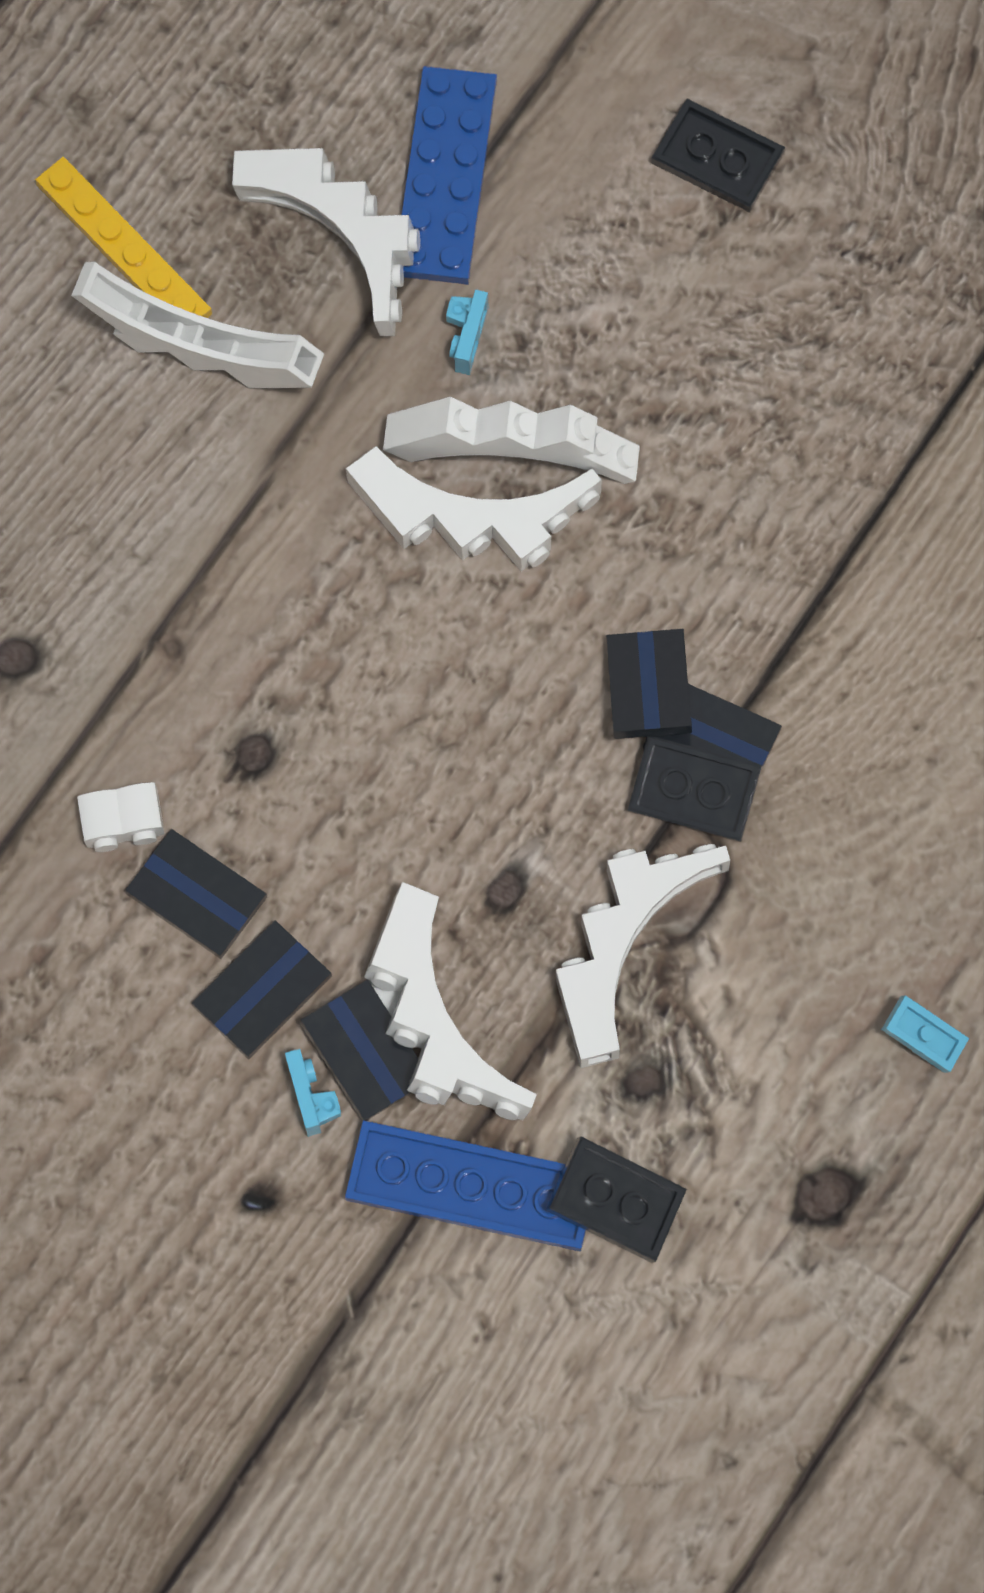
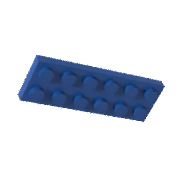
(448, 170)
(459, 1184)

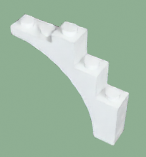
(306, 183)
(199, 342)
(510, 430)
(466, 523)
(609, 931)
(420, 1019)

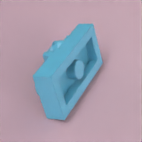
(470, 315)
(925, 1034)
(315, 1107)

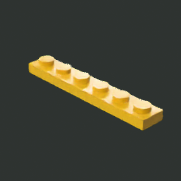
(117, 238)

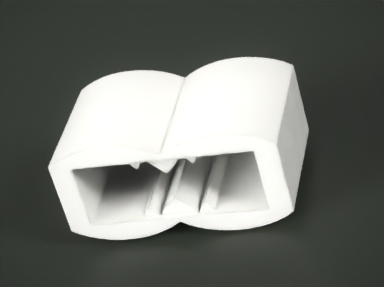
(121, 816)

